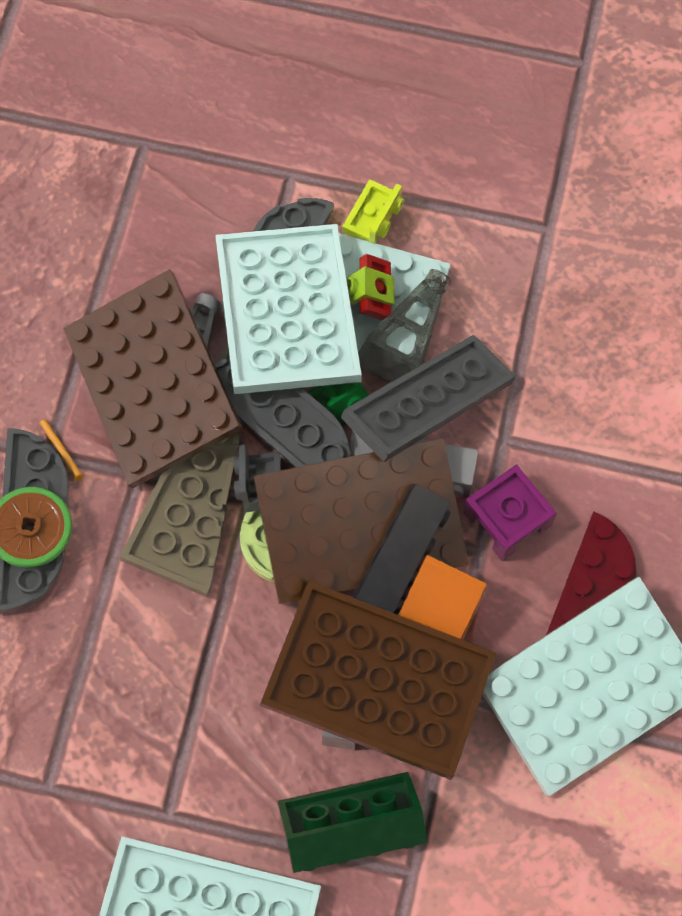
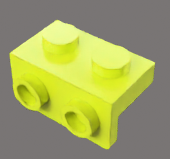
(373, 211)

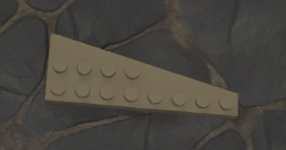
(186, 517)

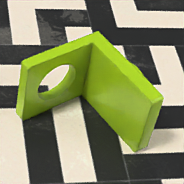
(362, 286)

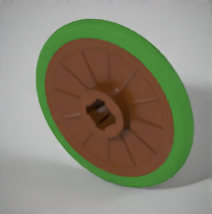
(50, 531)

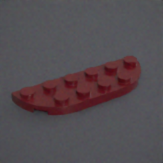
(599, 569)

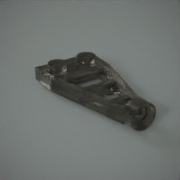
(388, 362)

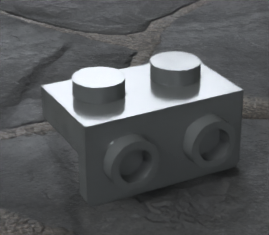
(249, 466)

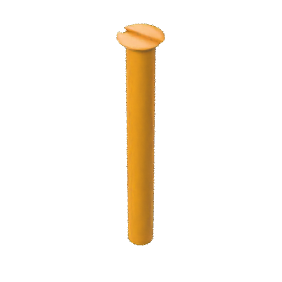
(61, 450)

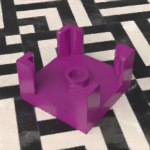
(509, 510)

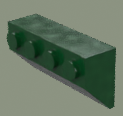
(352, 822)

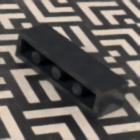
(402, 549)

